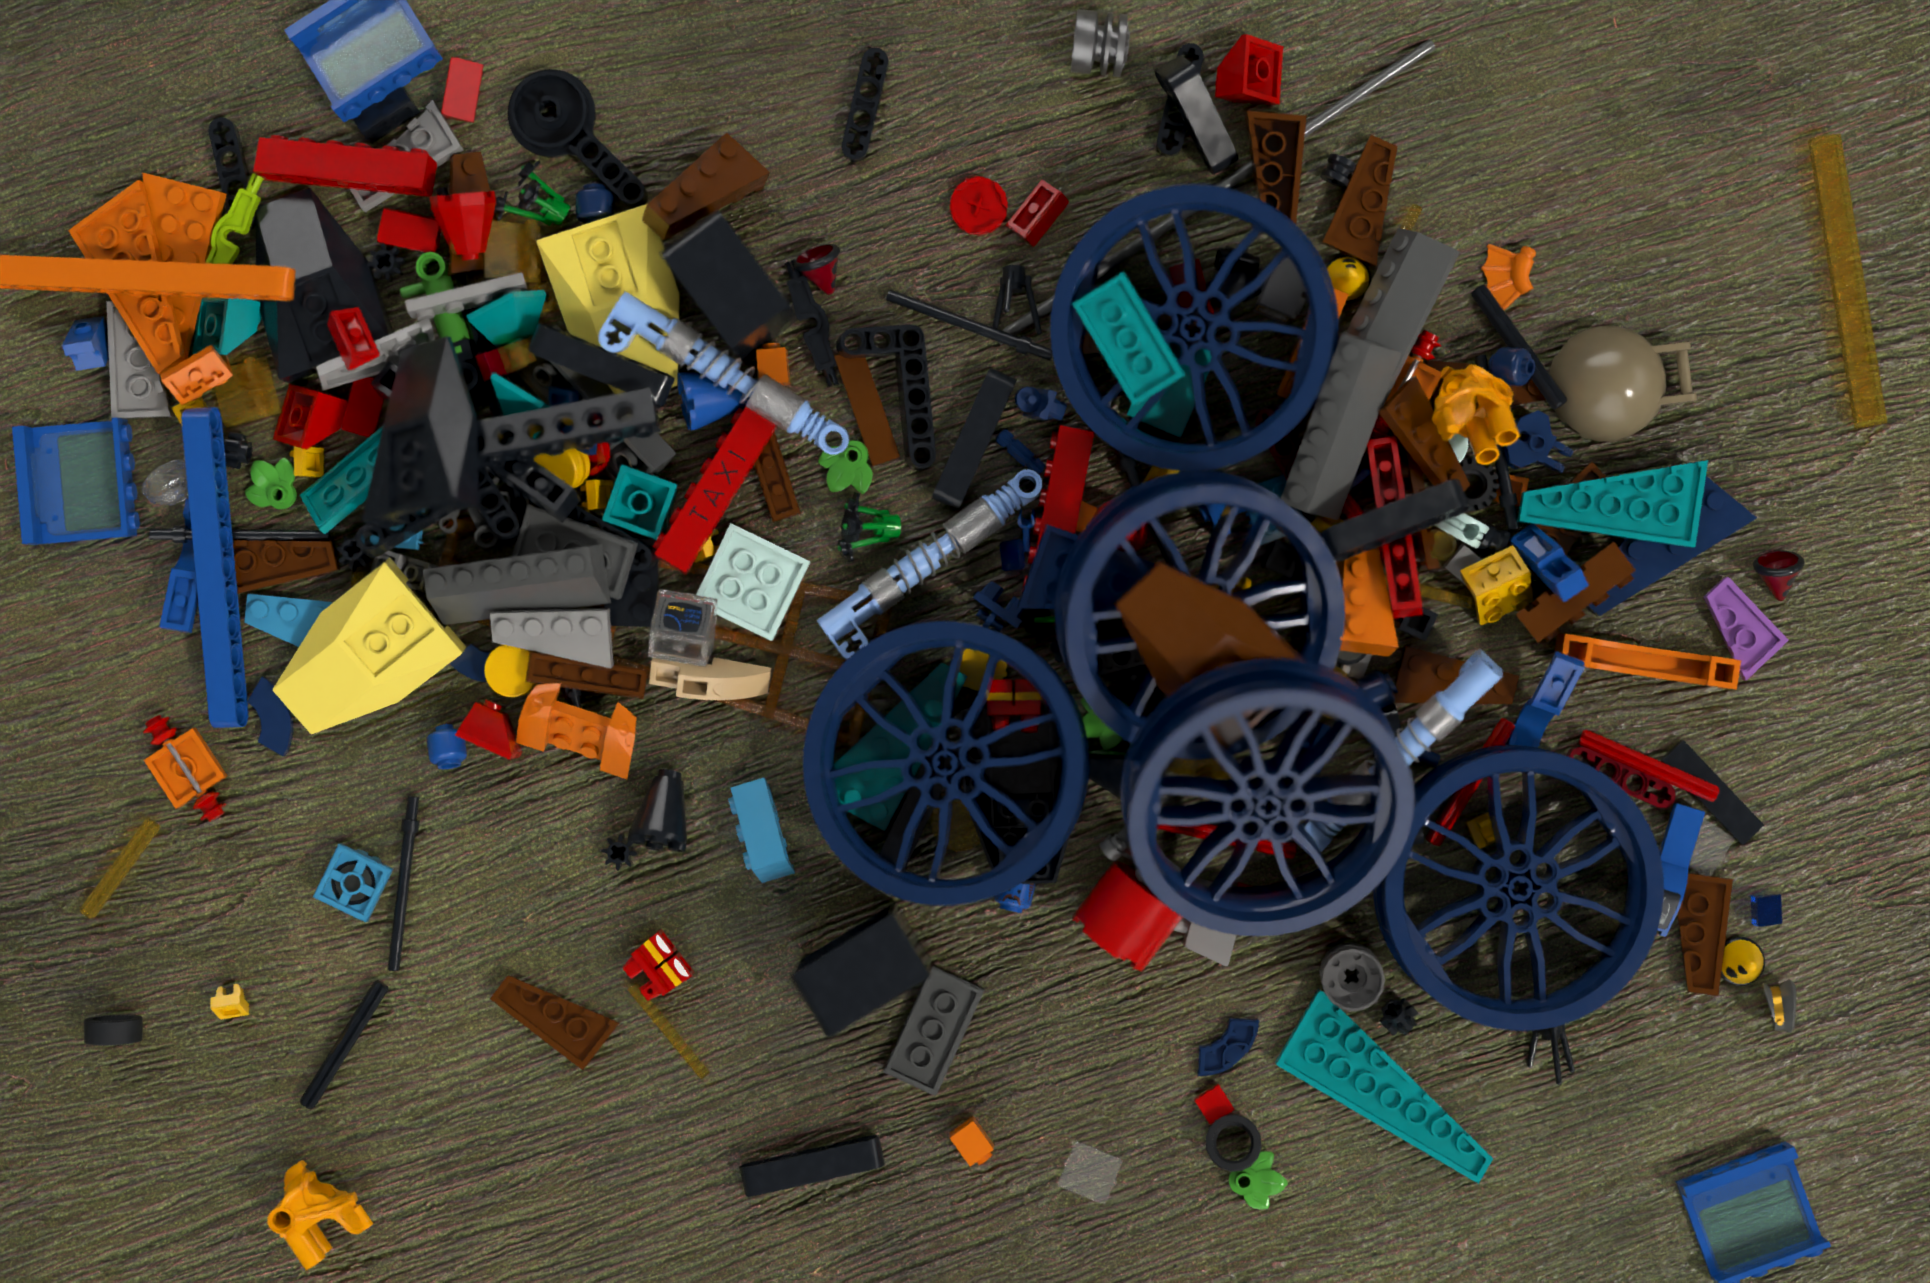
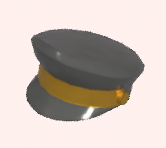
(1782, 1005)

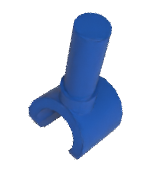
(1026, 526)

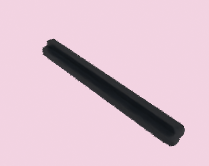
(1513, 338)
(344, 1044)

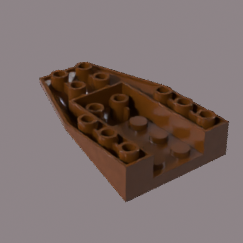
(1194, 629)

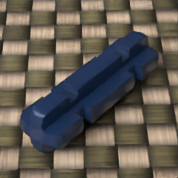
(1019, 451)

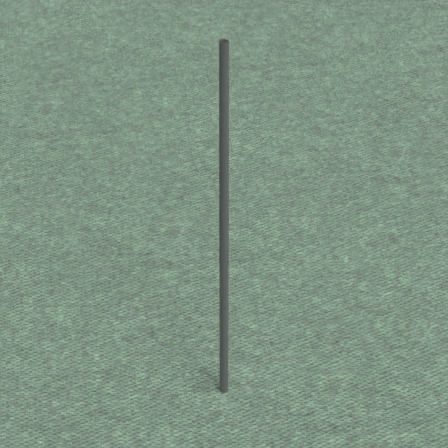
(1243, 172)

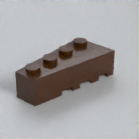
(1276, 158)
(711, 182)
(1601, 572)

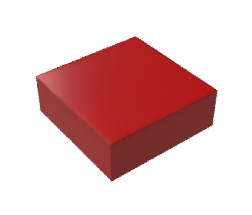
(1214, 1104)

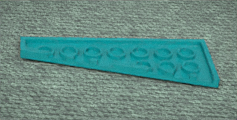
(1351, 1068)

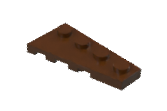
(1424, 538)
(278, 562)
(1426, 673)

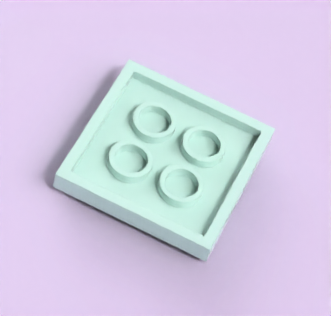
(753, 581)

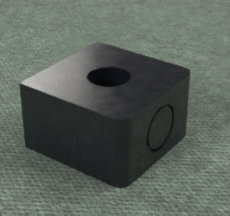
(729, 285)
(861, 970)

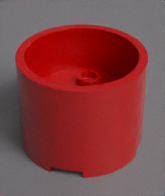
(1126, 916)

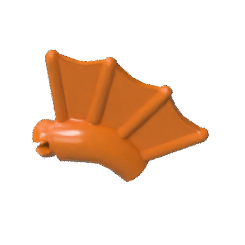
(1508, 273)

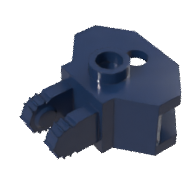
(1535, 444)

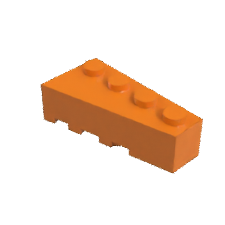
(1368, 611)

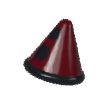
(820, 266)
(1779, 571)

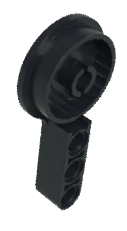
(568, 132)

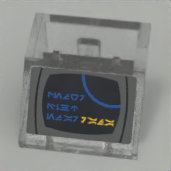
(683, 628)

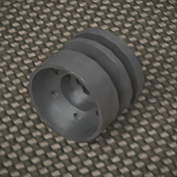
(1099, 43)
(1352, 993)

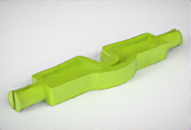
(237, 220)

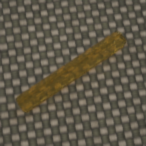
(120, 868)

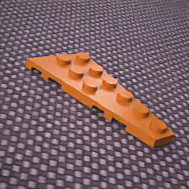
(183, 226)
(126, 232)

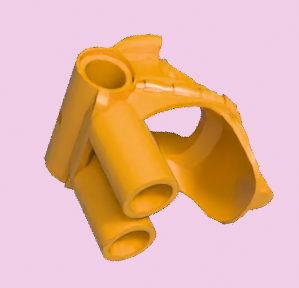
(1475, 418)
(304, 1205)

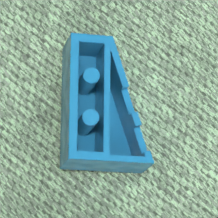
(760, 830)

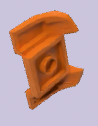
(577, 730)

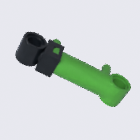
(446, 324)

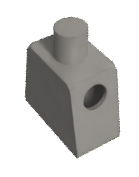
(1207, 942)

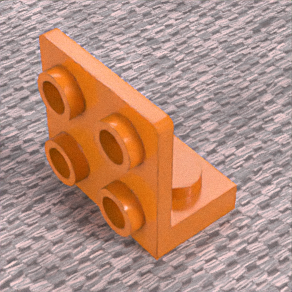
(197, 375)

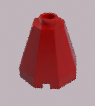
(465, 221)

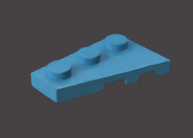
(283, 616)

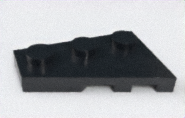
(638, 597)

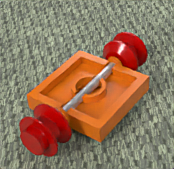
(1414, 366)
(185, 768)

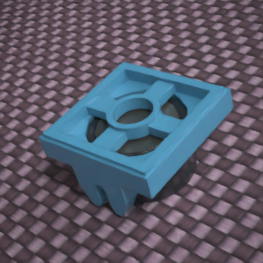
(355, 883)

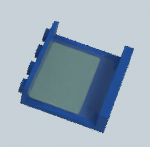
(363, 50)
(75, 482)
(1751, 1214)

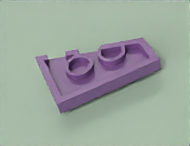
(1743, 627)

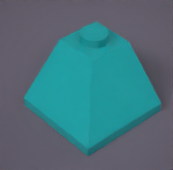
(509, 317)
(225, 323)
(515, 400)
(640, 502)

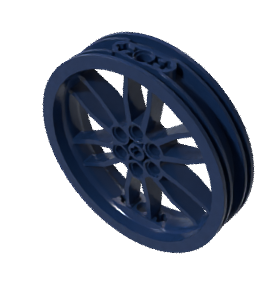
(1314, 354)
(1075, 617)
(860, 676)
(1266, 798)
(1625, 830)

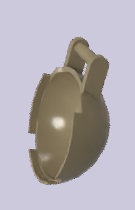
(1615, 381)

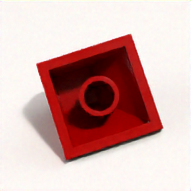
(1251, 72)
(308, 417)
(490, 729)

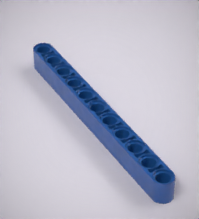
(215, 567)

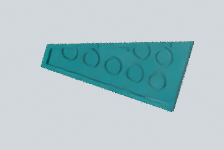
(1641, 505)
(882, 745)

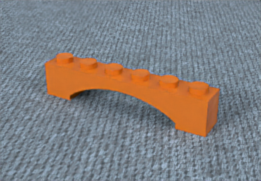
(1651, 662)

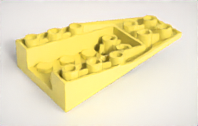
(597, 265)
(365, 652)

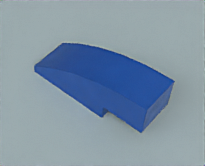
(1549, 562)

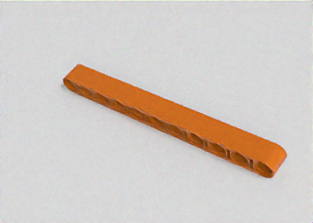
(147, 277)

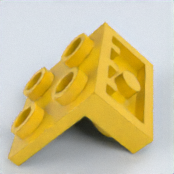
(1498, 585)

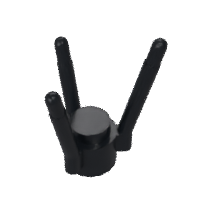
(1013, 281)
(1554, 1035)

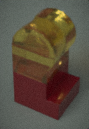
(505, 359)

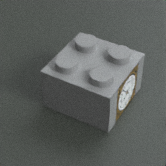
(1281, 294)

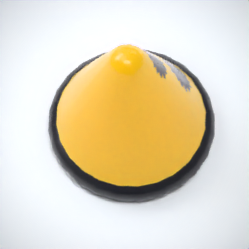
(1349, 276)
(1742, 961)

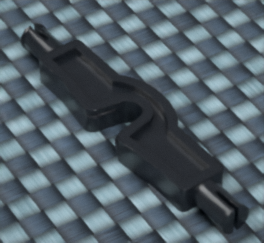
(816, 338)

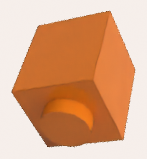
(773, 362)
(972, 1142)

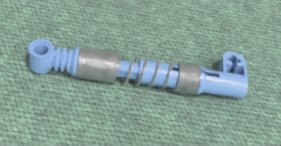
(766, 395)
(963, 533)
(1432, 722)

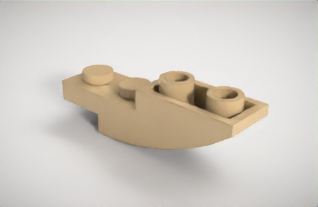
(717, 681)

